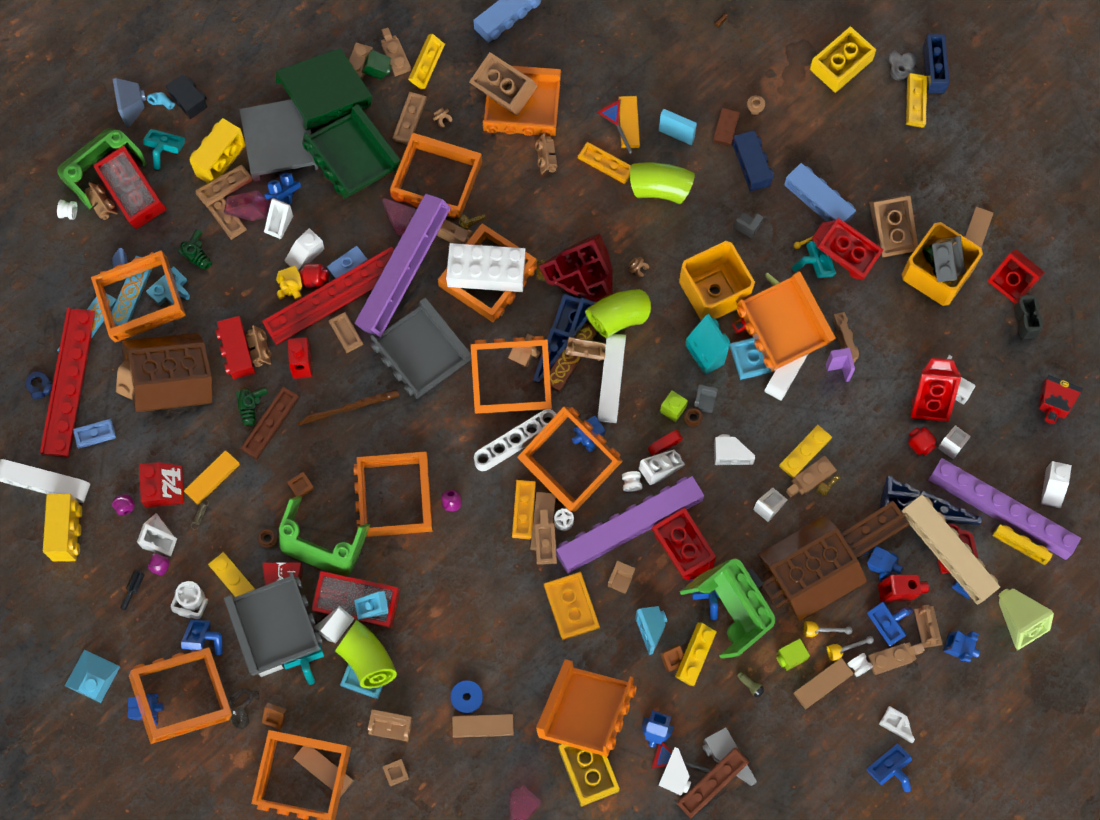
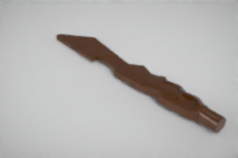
(351, 406)

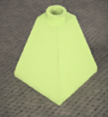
(1024, 617)

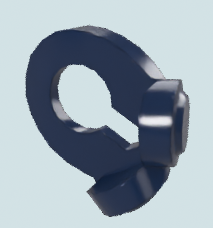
(35, 393)

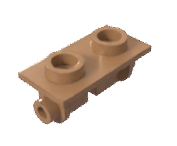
(544, 147)
(105, 205)
(257, 339)
(585, 348)
(928, 626)

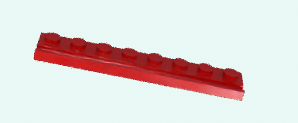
(326, 299)
(68, 383)

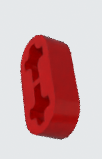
(665, 443)

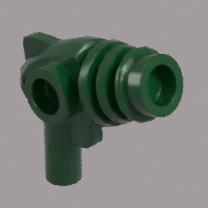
(193, 251)
(247, 403)

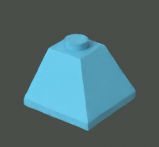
(651, 625)
(92, 676)

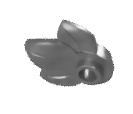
(902, 65)

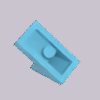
(371, 605)

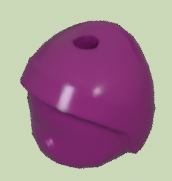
(451, 500)
(123, 504)
(159, 564)

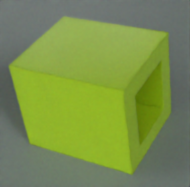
(673, 406)
(792, 655)

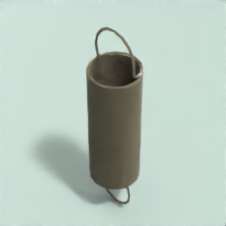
(199, 514)

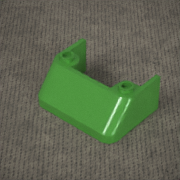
(73, 168)
(339, 561)
(742, 600)

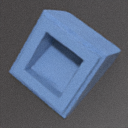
(119, 257)

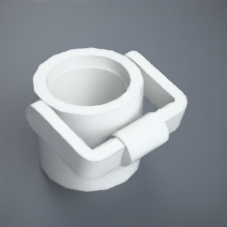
(191, 598)

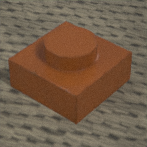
(300, 485)
(672, 657)
(274, 716)

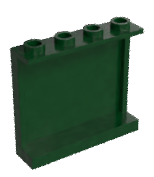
(324, 88)
(351, 152)

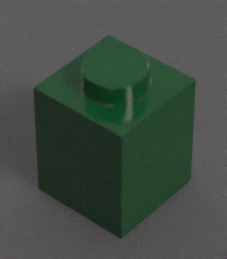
(376, 65)

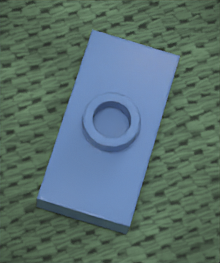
(346, 262)
(94, 433)

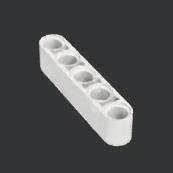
(611, 378)
(783, 378)
(510, 447)
(42, 480)

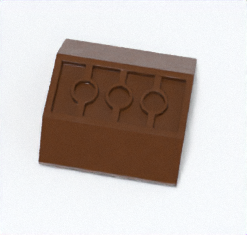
(168, 371)
(813, 567)

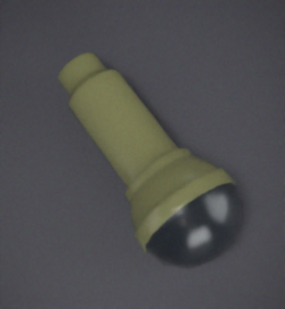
(755, 688)

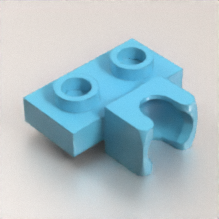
(161, 292)

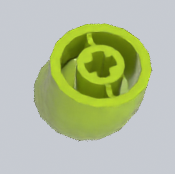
(661, 181)
(619, 311)
(366, 657)

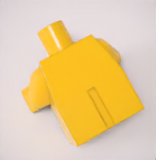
(289, 283)

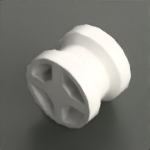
(67, 209)
(632, 481)
(562, 516)
(860, 664)

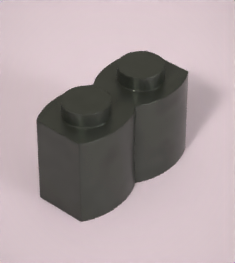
(1029, 319)

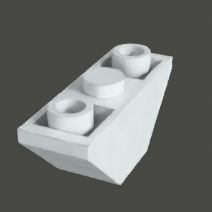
(660, 466)

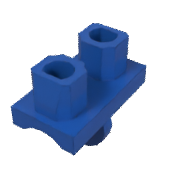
(283, 191)

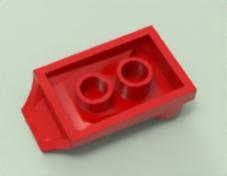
(847, 247)
(936, 391)
(684, 544)

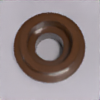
(695, 412)
(267, 532)

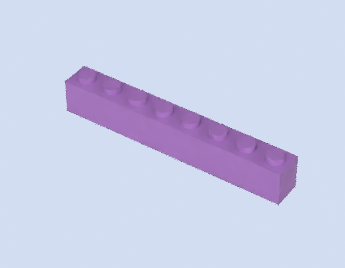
(402, 265)
(1004, 509)
(628, 525)

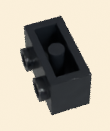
(187, 96)

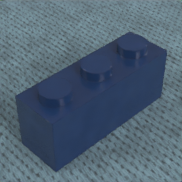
(936, 63)
(753, 160)

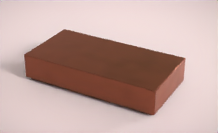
(726, 127)

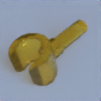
(465, 222)
(824, 488)

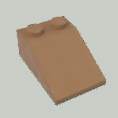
(503, 83)
(894, 225)

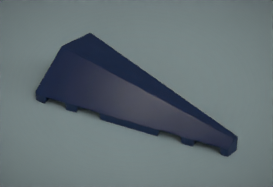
(567, 323)
(903, 495)

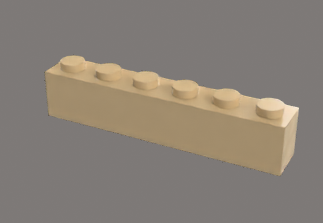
(950, 550)

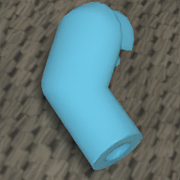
(159, 99)

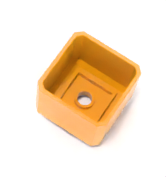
(717, 268)
(920, 272)

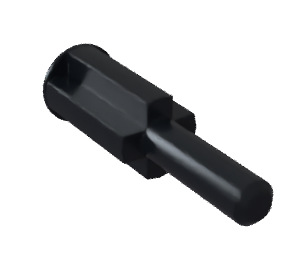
(132, 587)

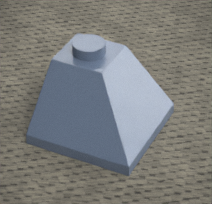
(129, 100)

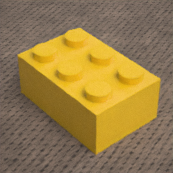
(842, 59)
(217, 151)
(62, 527)
(589, 774)

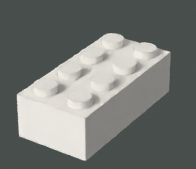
(486, 267)

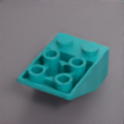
(708, 345)

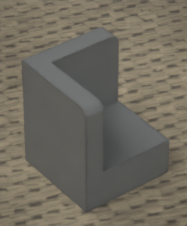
(748, 225)
(705, 398)

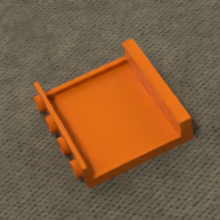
(538, 113)
(785, 322)
(585, 710)

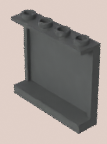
(274, 138)
(421, 349)
(273, 624)

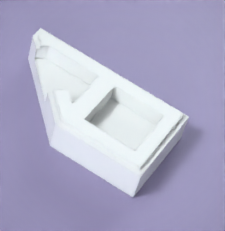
(897, 723)

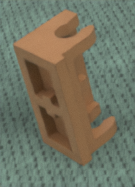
(454, 233)
(390, 725)

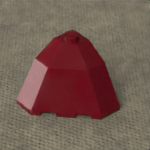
(582, 269)

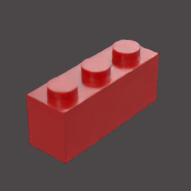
(235, 348)

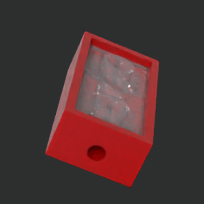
(129, 187)
(342, 591)

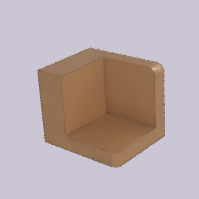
(621, 577)

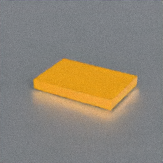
(571, 606)

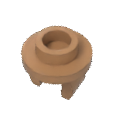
(755, 104)
(440, 114)
(635, 266)

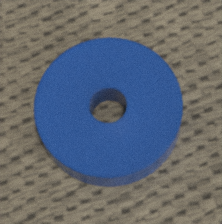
(470, 705)

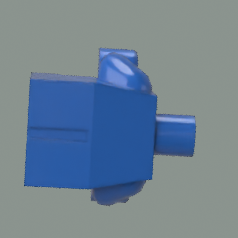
(583, 438)
(884, 563)
(962, 645)
(133, 708)
(657, 728)

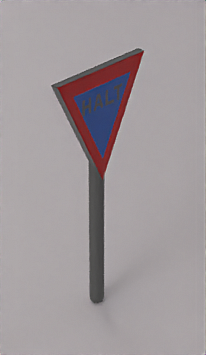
(612, 114)
(663, 755)

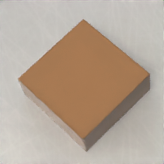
(395, 772)

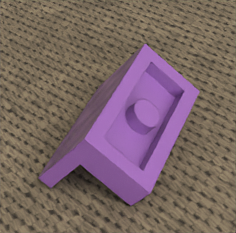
(842, 360)

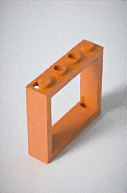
(442, 149)
(508, 296)
(146, 322)
(517, 342)
(392, 460)
(554, 487)
(157, 735)
(265, 768)

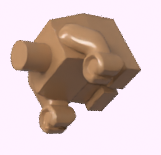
(524, 354)

